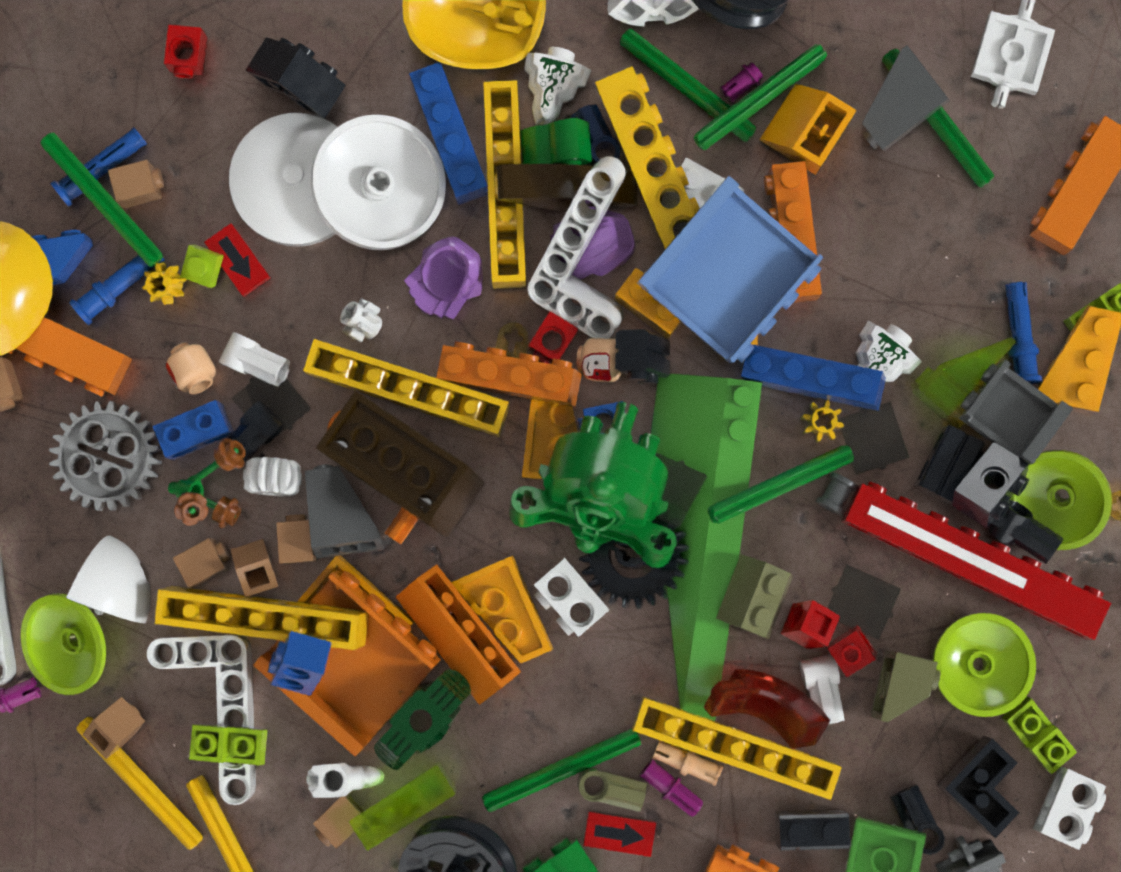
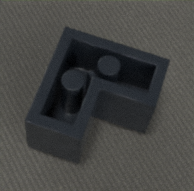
(297, 75)
(973, 785)

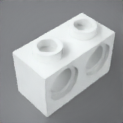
(577, 592)
(1060, 804)

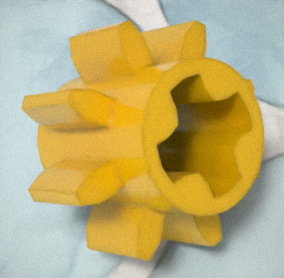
(156, 284)
(823, 411)

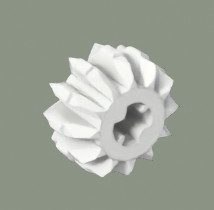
(272, 476)

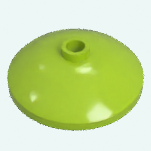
(1089, 502)
(63, 644)
(1006, 668)

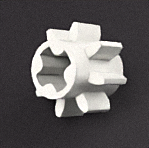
(361, 320)

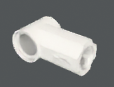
(248, 357)
(821, 679)

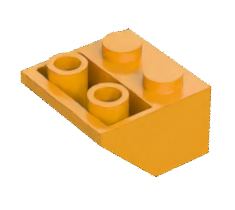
(808, 126)

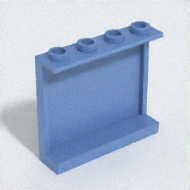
(730, 272)

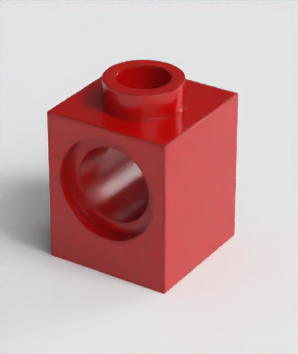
(182, 37)
(553, 325)
(810, 624)
(852, 651)

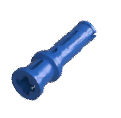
(101, 163)
(104, 293)
(1024, 350)

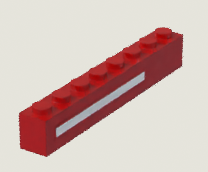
(975, 561)

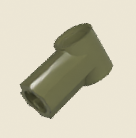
(615, 789)

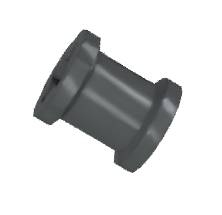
(836, 493)

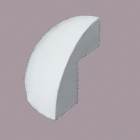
(639, 11)
(113, 582)

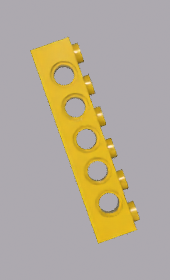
(613, 93)
(505, 217)
(406, 387)
(260, 616)
(736, 747)

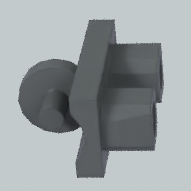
(973, 857)

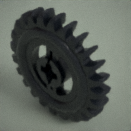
(637, 588)

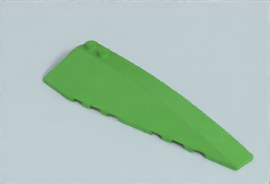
(712, 430)

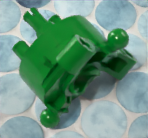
(603, 489)

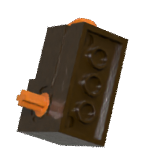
(401, 466)

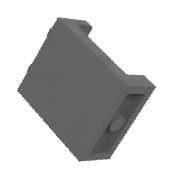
(1013, 412)

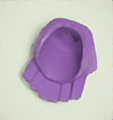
(608, 249)
(446, 278)

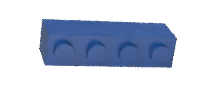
(449, 133)
(815, 377)

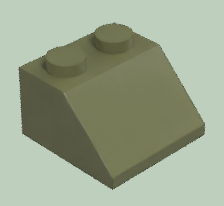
(755, 596)
(903, 684)

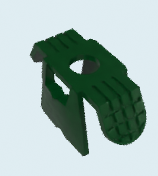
(440, 700)

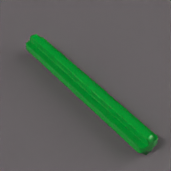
(681, 80)
(760, 97)
(953, 137)
(101, 199)
(780, 484)
(561, 770)

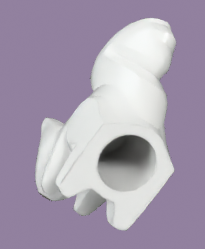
(341, 779)

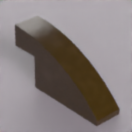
(555, 185)

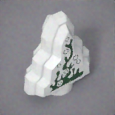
(553, 82)
(886, 351)

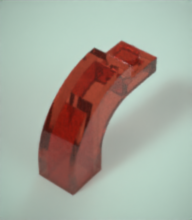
(773, 701)

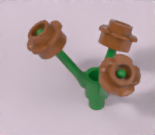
(191, 502)

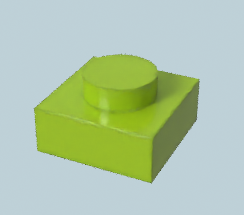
(201, 266)

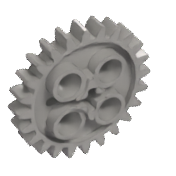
(94, 483)

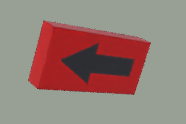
(238, 260)
(619, 833)

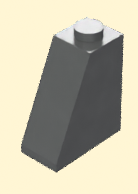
(902, 102)
(337, 516)

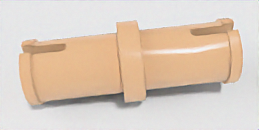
(687, 762)

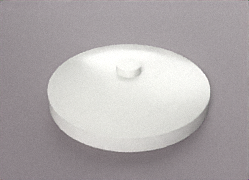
(274, 179)
(378, 182)

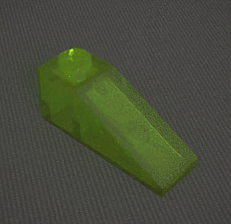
(953, 380)
(403, 806)

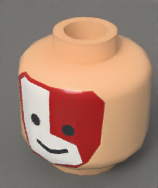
(597, 360)
(190, 368)

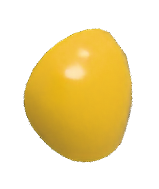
(474, 31)
(24, 286)

